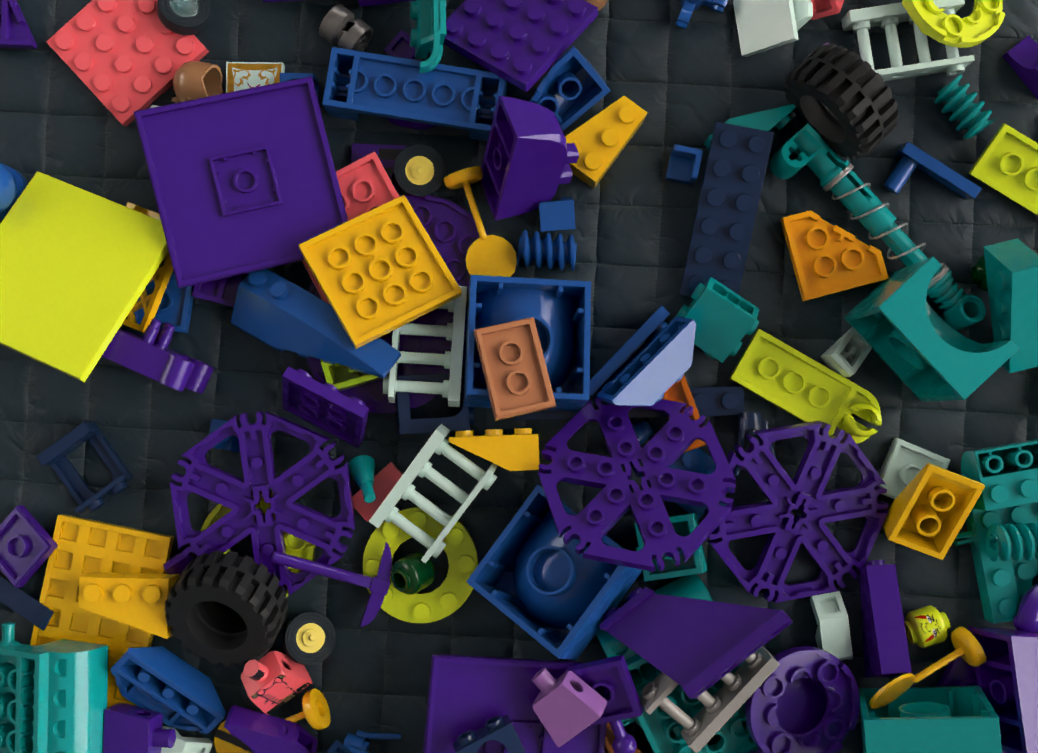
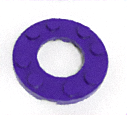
(841, 704)

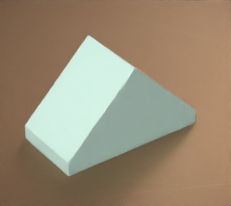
(847, 353)

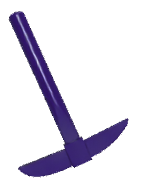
(377, 584)

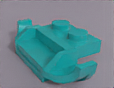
(428, 31)

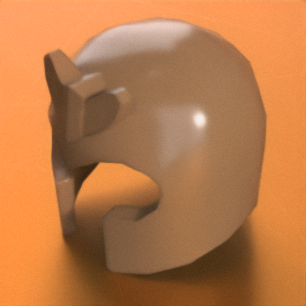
(197, 81)

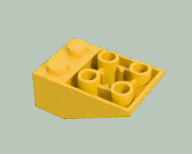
(508, 451)

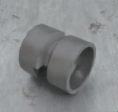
(341, 28)

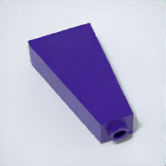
(882, 622)

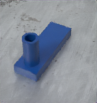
(913, 158)

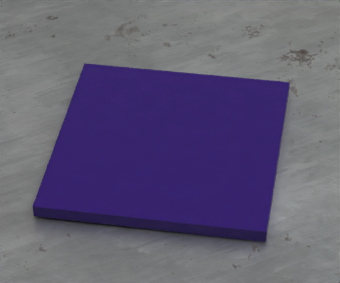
(241, 178)
(475, 688)

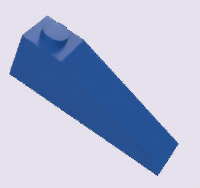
(570, 88)

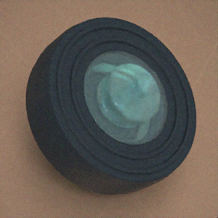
(184, 16)

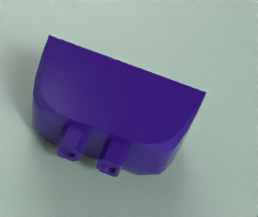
(524, 158)
(1011, 684)

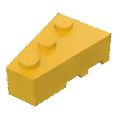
(604, 138)
(129, 598)

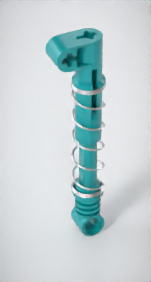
(837, 176)

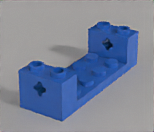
(397, 90)

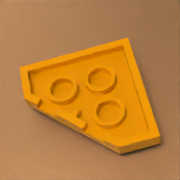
(829, 257)

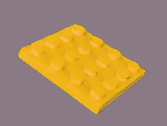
(380, 271)

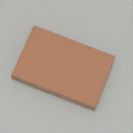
(514, 368)

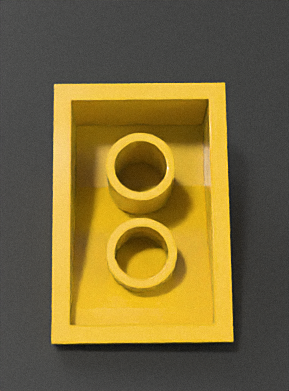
(931, 510)

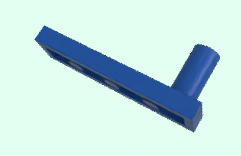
(652, 326)

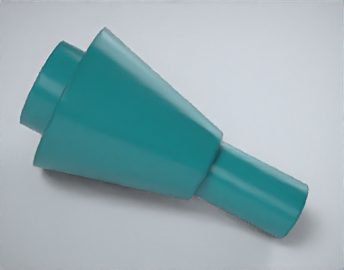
(363, 472)

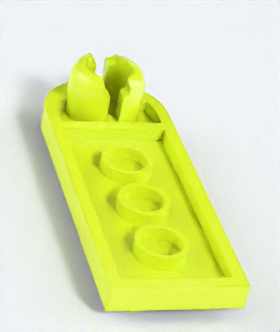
(1010, 167)
(805, 387)

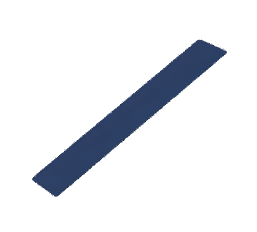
(24, 604)

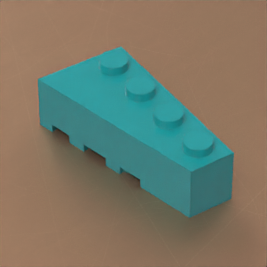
(1014, 300)

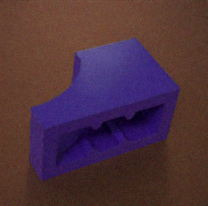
(1024, 61)

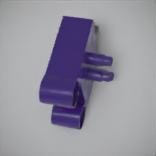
(153, 358)

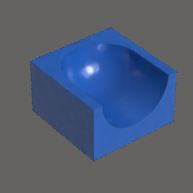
(562, 324)
(548, 585)

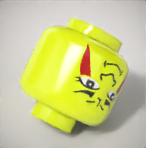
(926, 626)

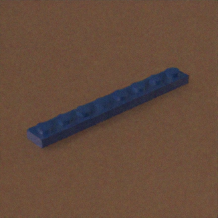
(709, 402)

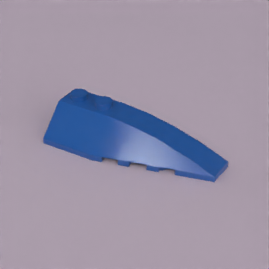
(304, 324)

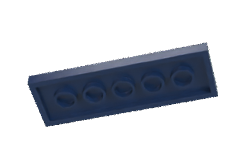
(726, 206)

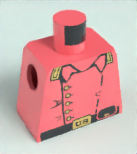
(274, 680)

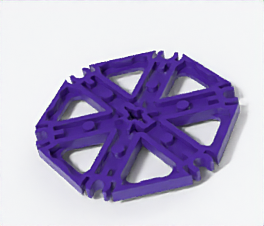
(260, 475)
(647, 504)
(817, 509)

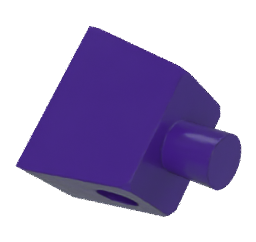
(135, 730)

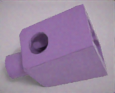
(566, 705)

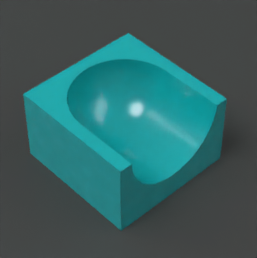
(918, 343)
(931, 722)

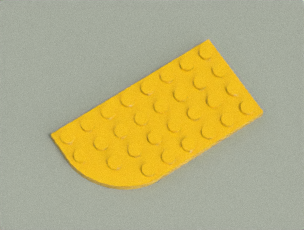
(101, 548)

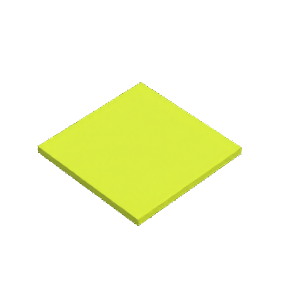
(71, 272)

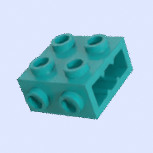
(720, 319)

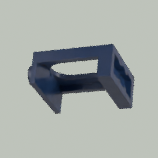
(406, 425)
(57, 457)
(495, 728)

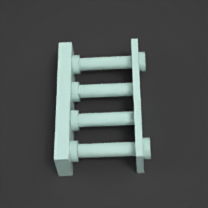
(889, 17)
(450, 360)
(406, 490)

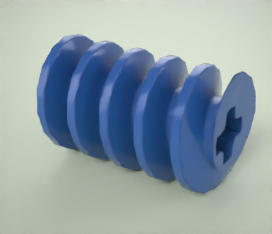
(547, 250)

